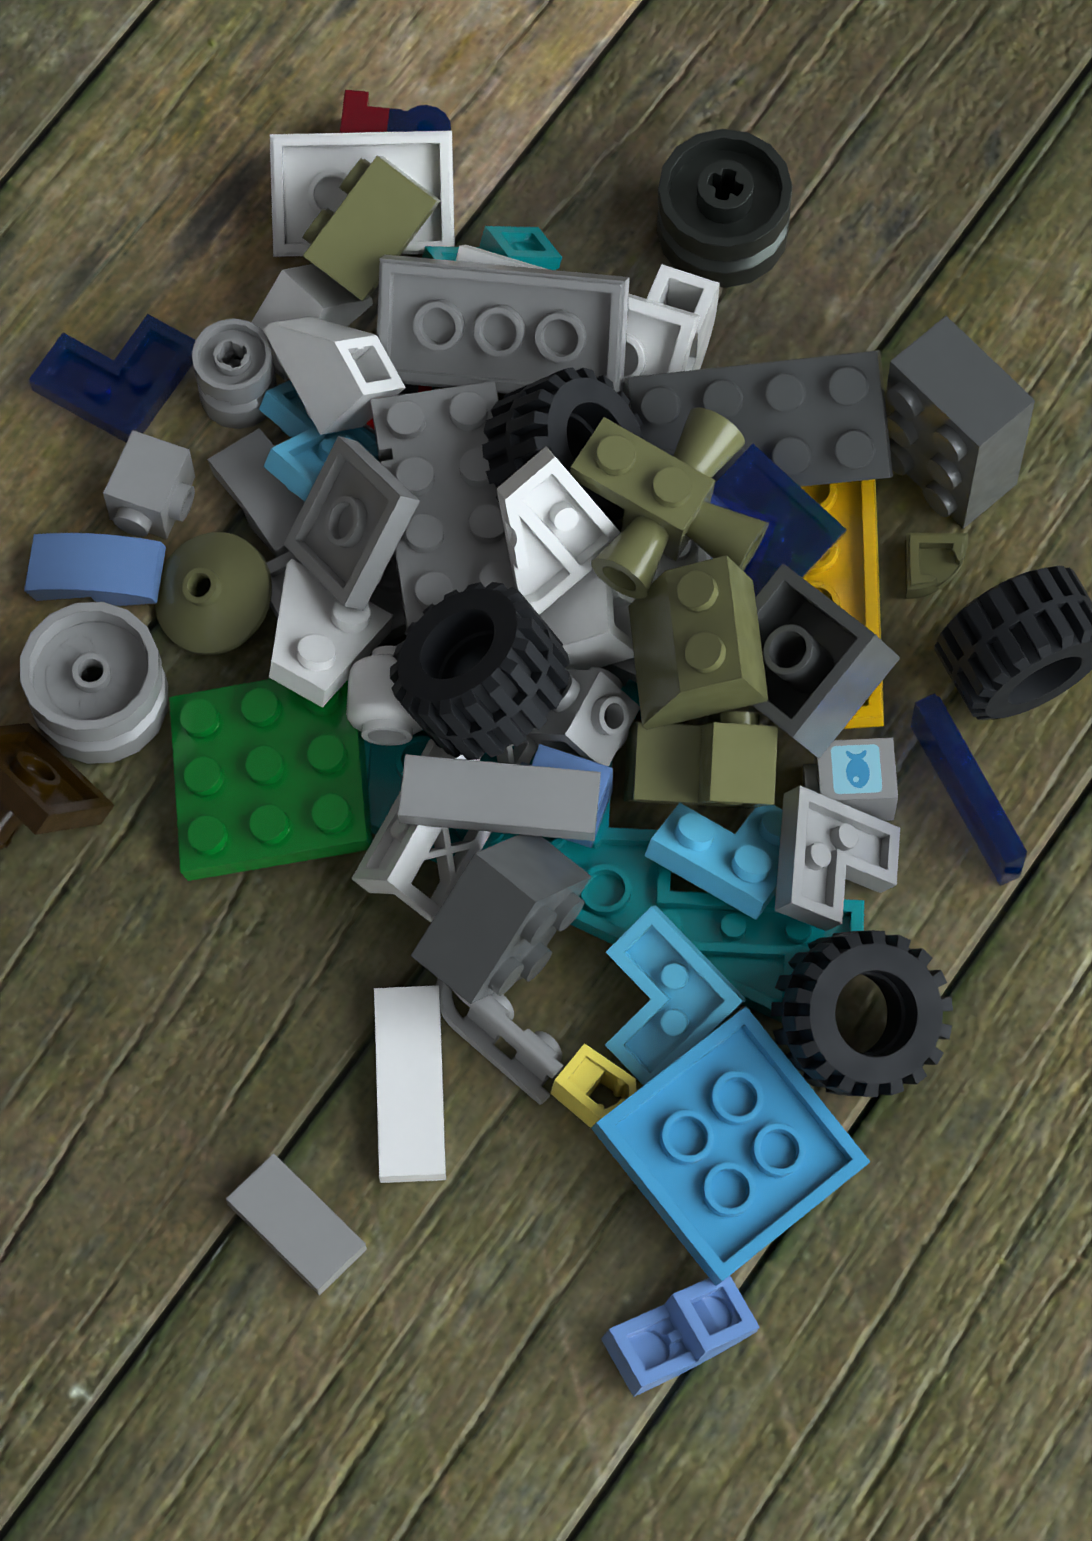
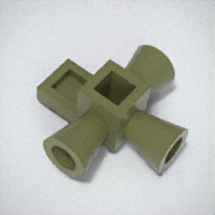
(665, 499)

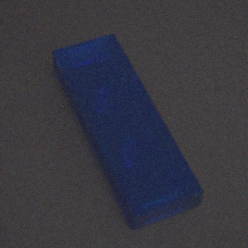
(968, 789)

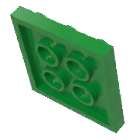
(266, 779)

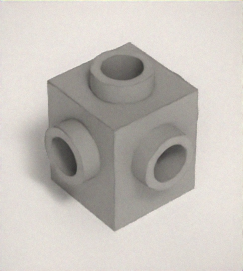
(590, 718)

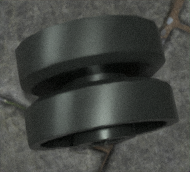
(724, 207)

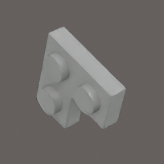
(823, 847)

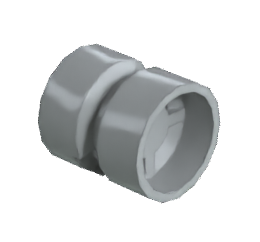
(233, 372)

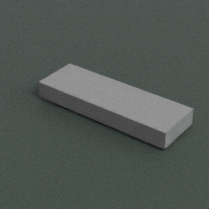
(499, 797)

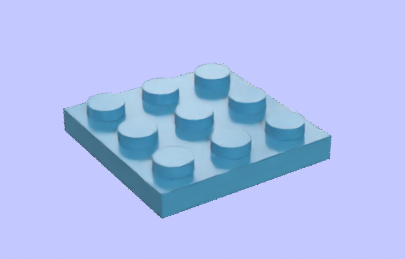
(730, 1145)

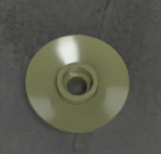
(231, 607)

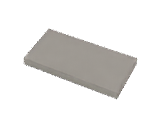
(498, 322)

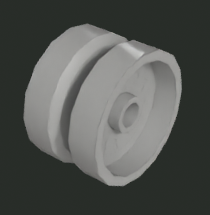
(94, 682)

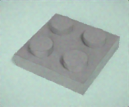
(351, 523)

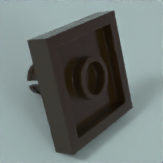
(43, 787)

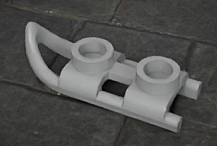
(492, 1017)

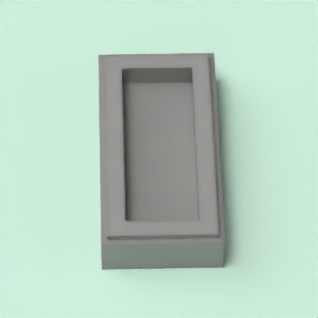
(296, 1224)

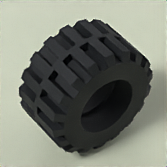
(557, 414)
(1019, 643)
(479, 670)
(912, 1013)

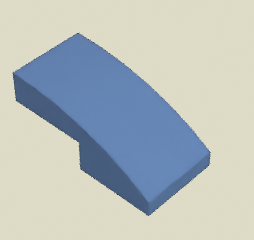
(95, 566)
(679, 1334)

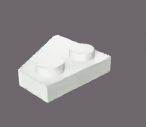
(550, 529)
(320, 637)

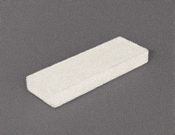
(409, 1084)

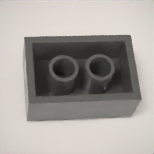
(955, 422)

